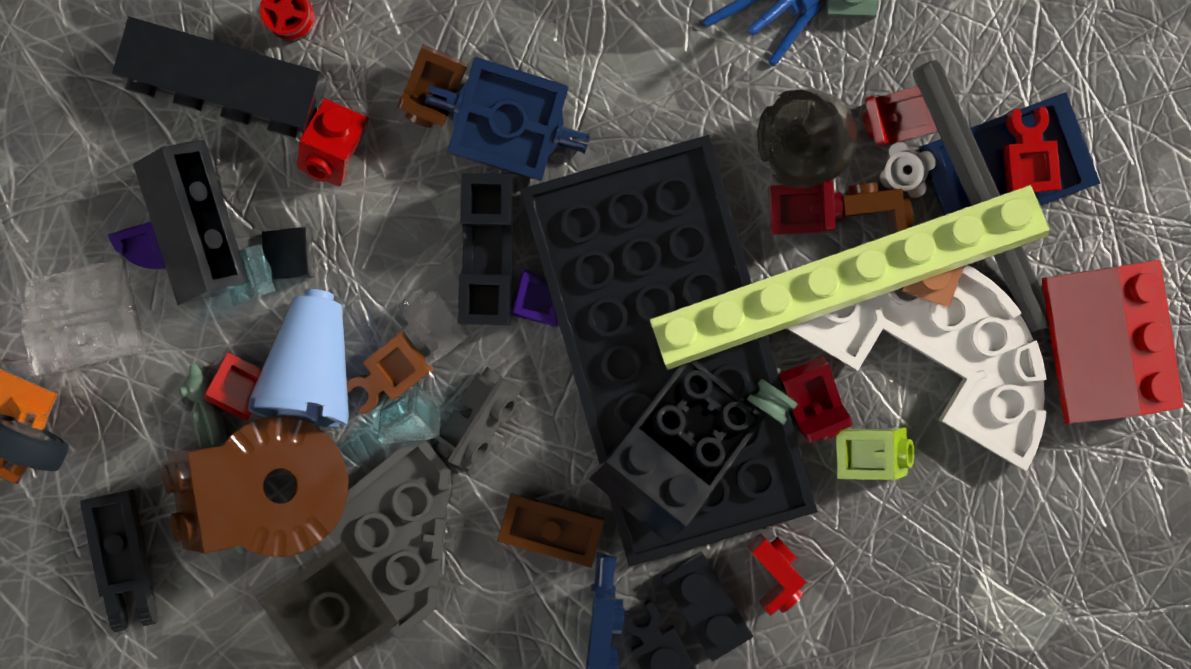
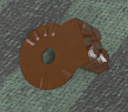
(223, 495)

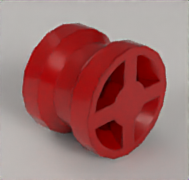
(276, 13)

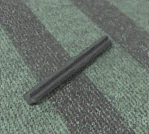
(978, 185)

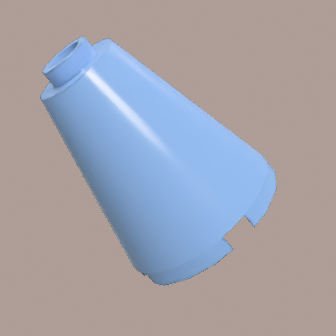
(306, 365)

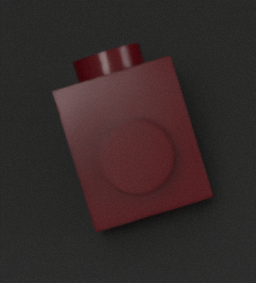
(804, 209)
(819, 406)

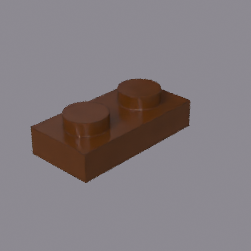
(551, 530)

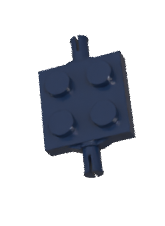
(507, 119)
(606, 617)

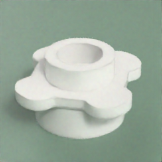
(894, 173)

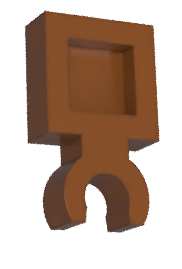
(392, 369)

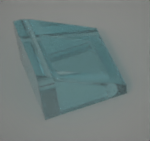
(409, 419)

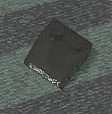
(326, 609)

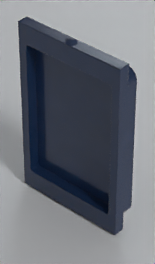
(1075, 162)

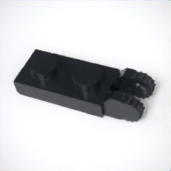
(119, 556)

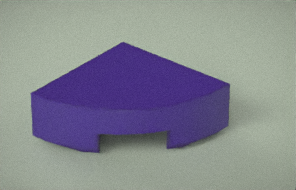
(138, 246)
(534, 300)

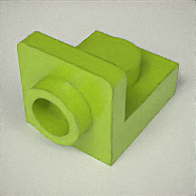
(874, 454)

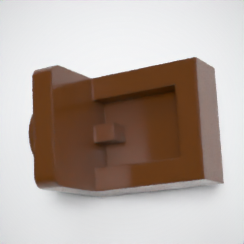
(434, 69)
(867, 200)

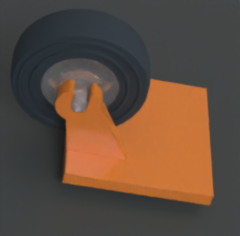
(22, 431)

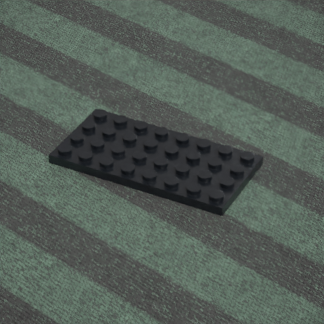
(628, 249)

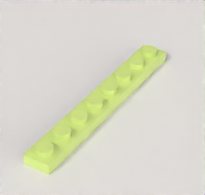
(850, 277)

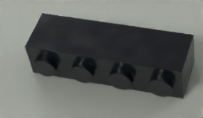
(219, 76)

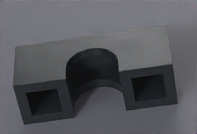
(487, 249)

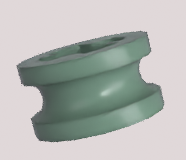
(772, 401)

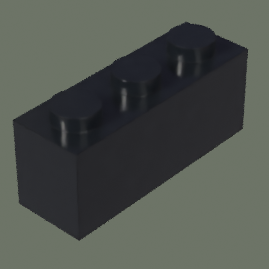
(190, 221)

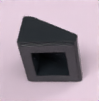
(289, 252)

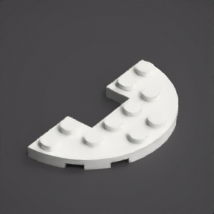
(975, 338)

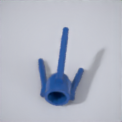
(807, 8)

